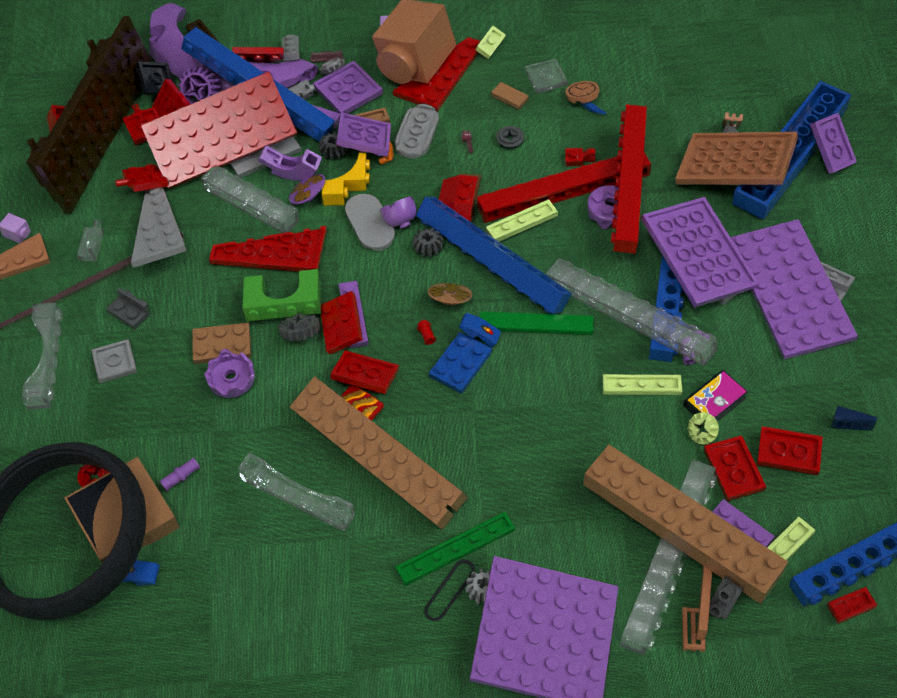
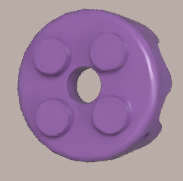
(597, 205)
(227, 364)

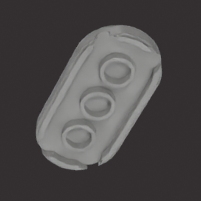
(416, 131)
(368, 223)

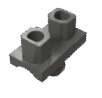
(725, 598)

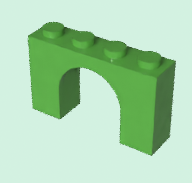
(260, 307)

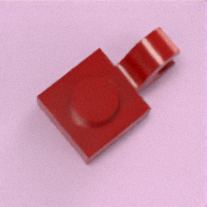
(576, 156)

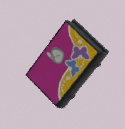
(716, 396)

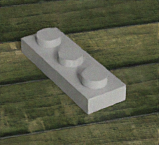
(291, 47)

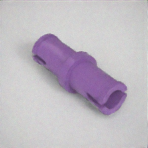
(179, 474)

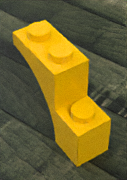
(356, 179)

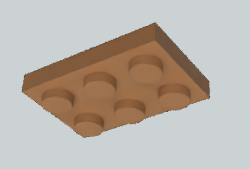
(211, 340)

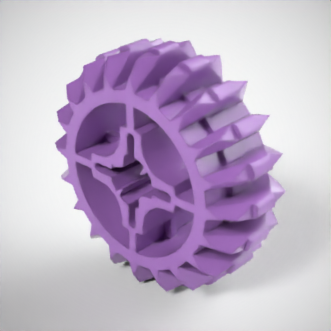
(192, 83)

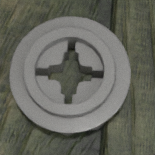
(332, 65)

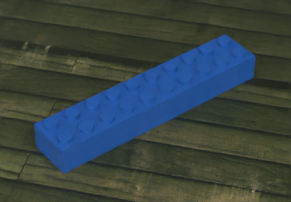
(820, 103)

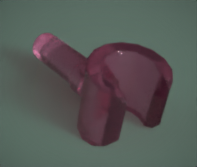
(466, 136)

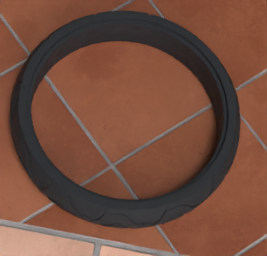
(127, 545)

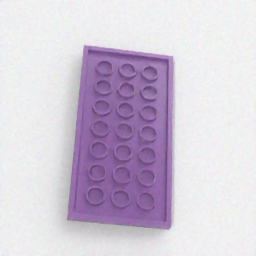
(794, 290)

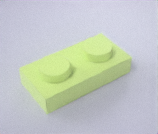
(490, 42)

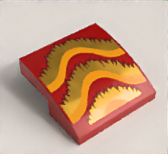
(363, 401)

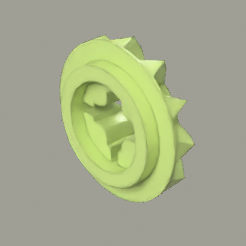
(711, 426)

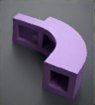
(290, 167)

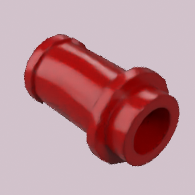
(426, 332)

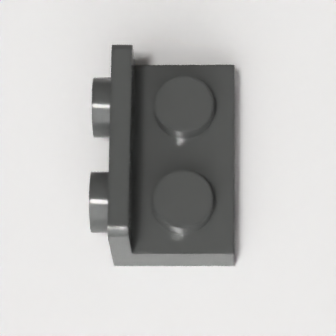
(129, 309)

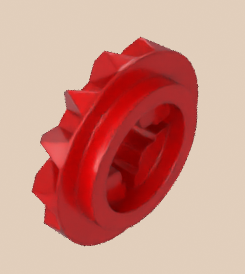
(83, 477)

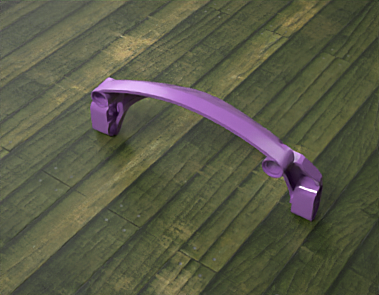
(167, 43)

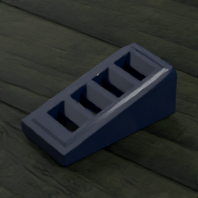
(852, 420)

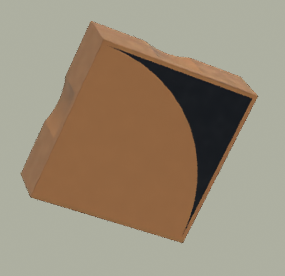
(100, 510)

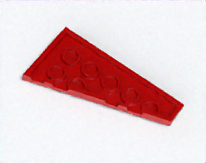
(444, 80)
(277, 251)

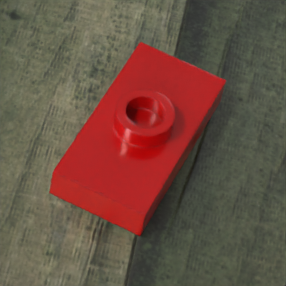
(852, 605)

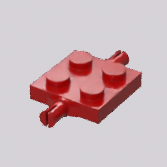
(138, 118)
(142, 178)

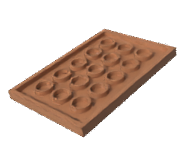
(737, 158)

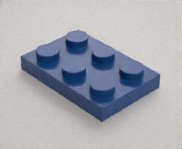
(460, 362)

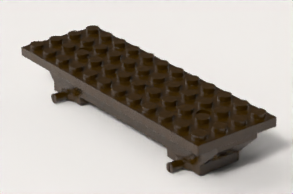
(91, 117)

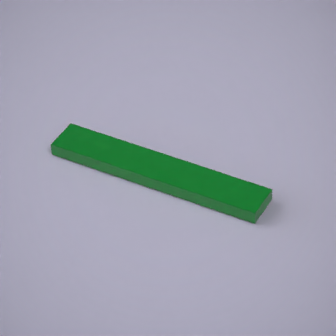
(539, 322)
(454, 548)

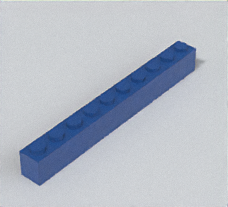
(238, 70)
(494, 255)

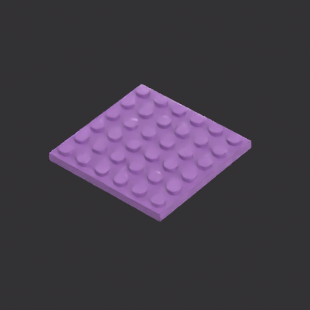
(544, 632)

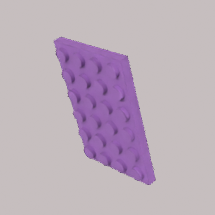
(699, 251)

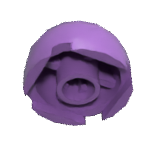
(400, 212)

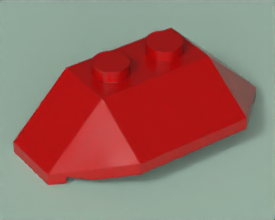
(461, 193)

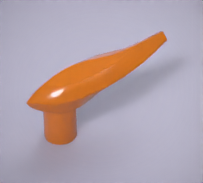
(385, 159)

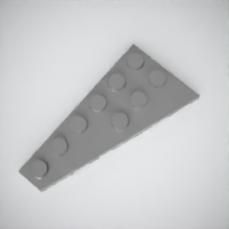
(157, 230)

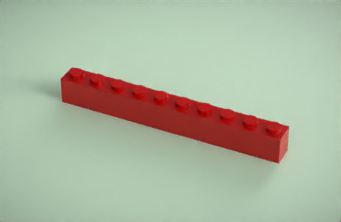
(629, 180)
(553, 187)

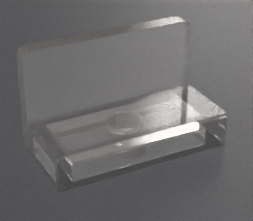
(90, 242)

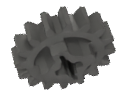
(299, 327)

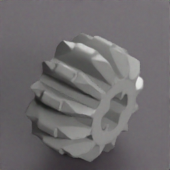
(476, 584)

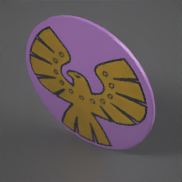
(307, 189)

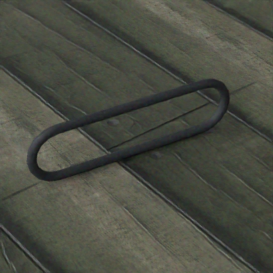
(442, 585)

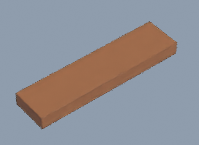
(704, 602)

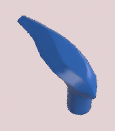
(593, 108)

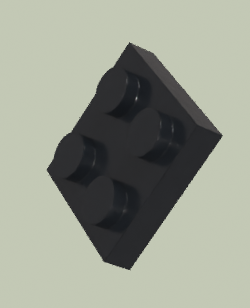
(152, 76)

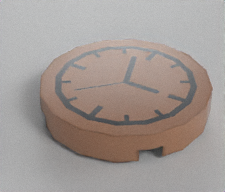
(582, 91)

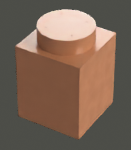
(413, 41)

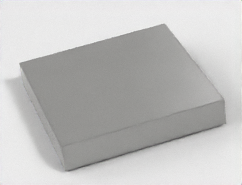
(114, 361)

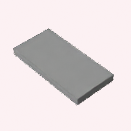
(250, 163)

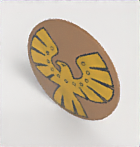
(450, 293)

